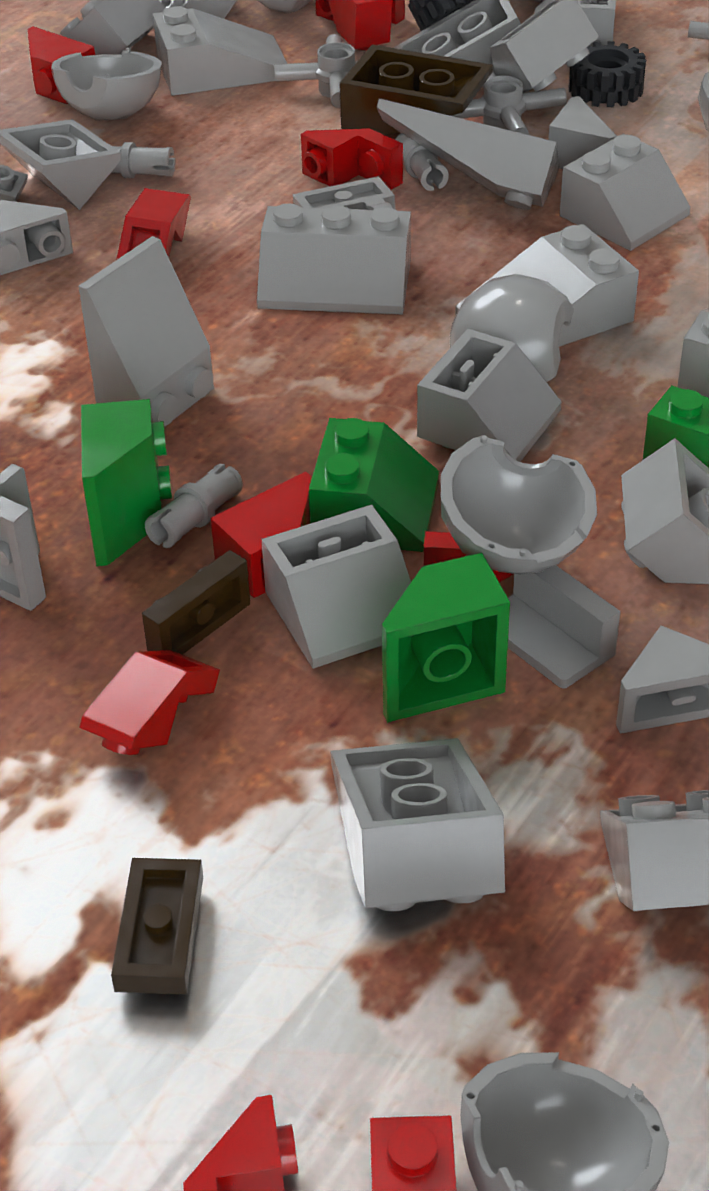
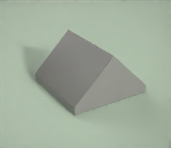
(63, 157)

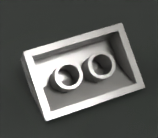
(334, 259)

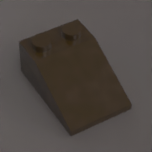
(409, 79)

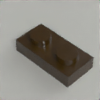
(198, 605)
(158, 926)

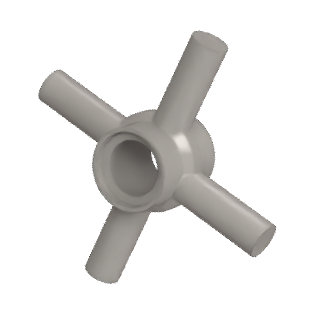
(333, 64)
(505, 103)

